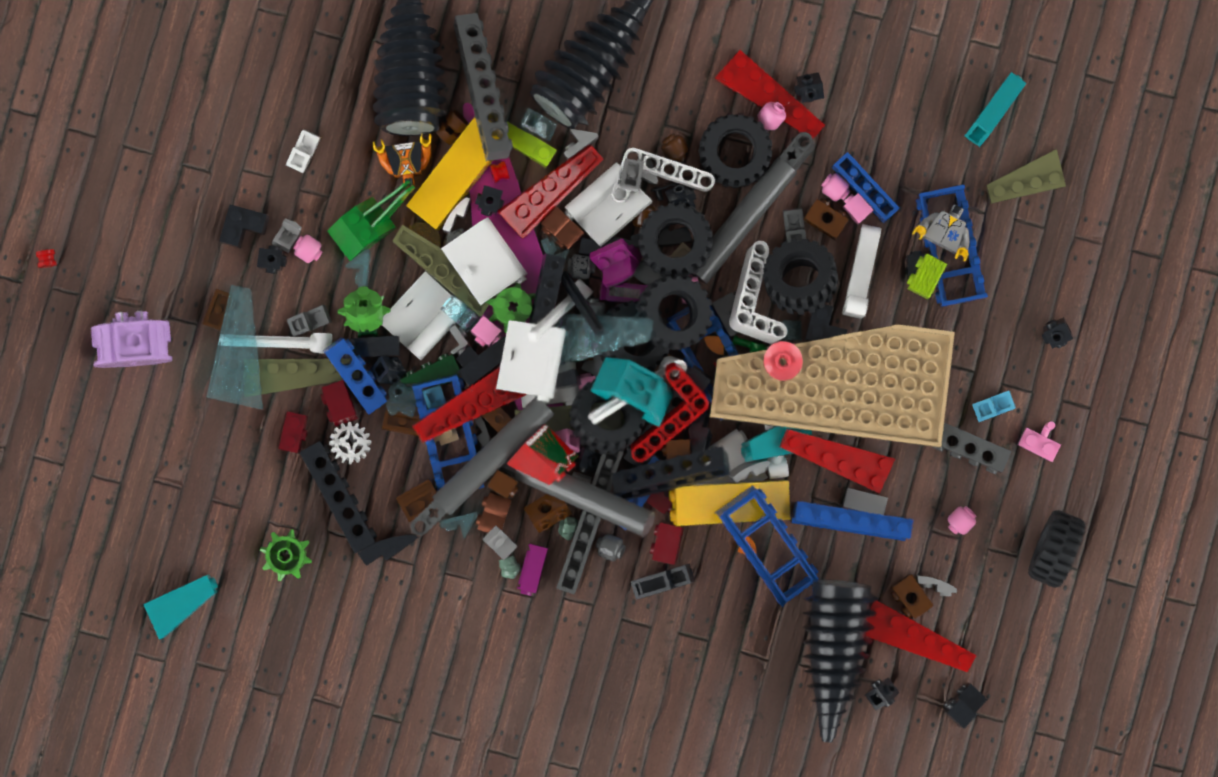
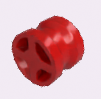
(499, 171)
(46, 258)

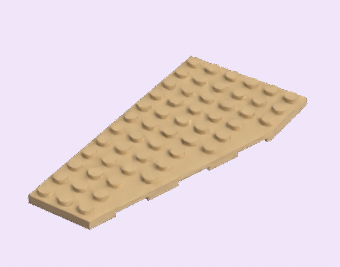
(854, 384)

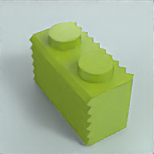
(926, 276)

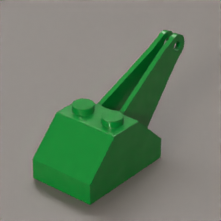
(367, 223)

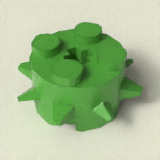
(501, 303)
(363, 310)
(275, 559)

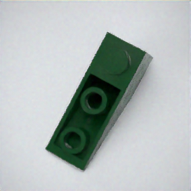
(444, 367)

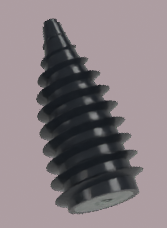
(588, 64)
(408, 74)
(836, 645)

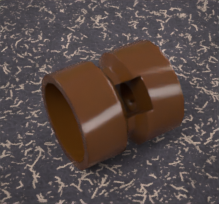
(456, 122)

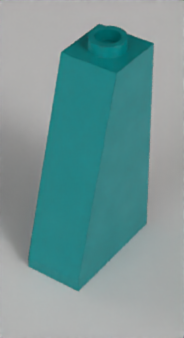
(995, 109)
(767, 444)
(176, 606)

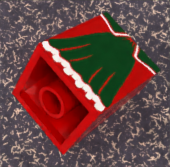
(544, 457)

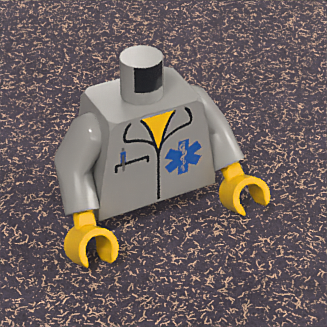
(946, 231)

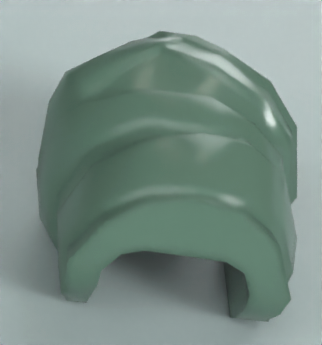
(568, 527)
(509, 567)

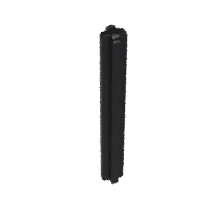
(582, 304)

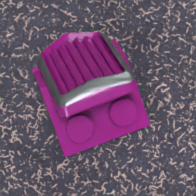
(617, 262)

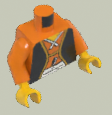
(405, 159)

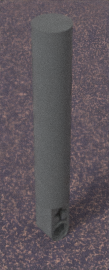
(755, 205)
(486, 462)
(591, 500)

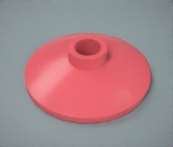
(790, 354)

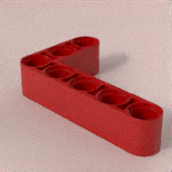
(673, 416)

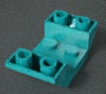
(635, 386)

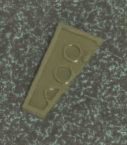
(1033, 178)

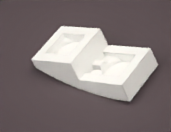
(303, 151)
(460, 211)

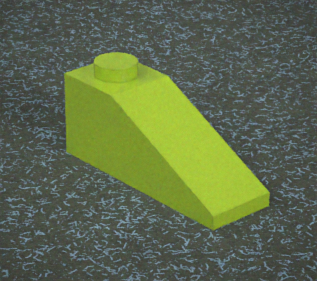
(530, 146)

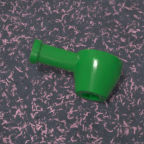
(752, 345)

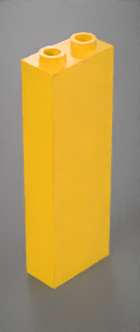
(451, 178)
(699, 502)

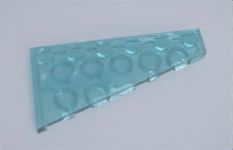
(582, 342)
(236, 361)

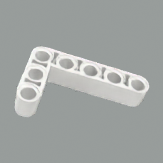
(659, 171)
(750, 296)
(855, 300)

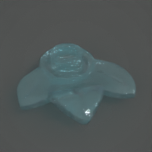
(404, 402)

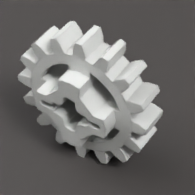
(345, 446)

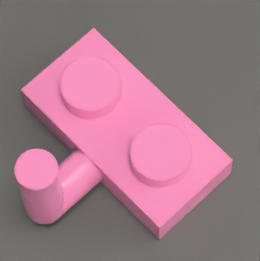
(1039, 443)

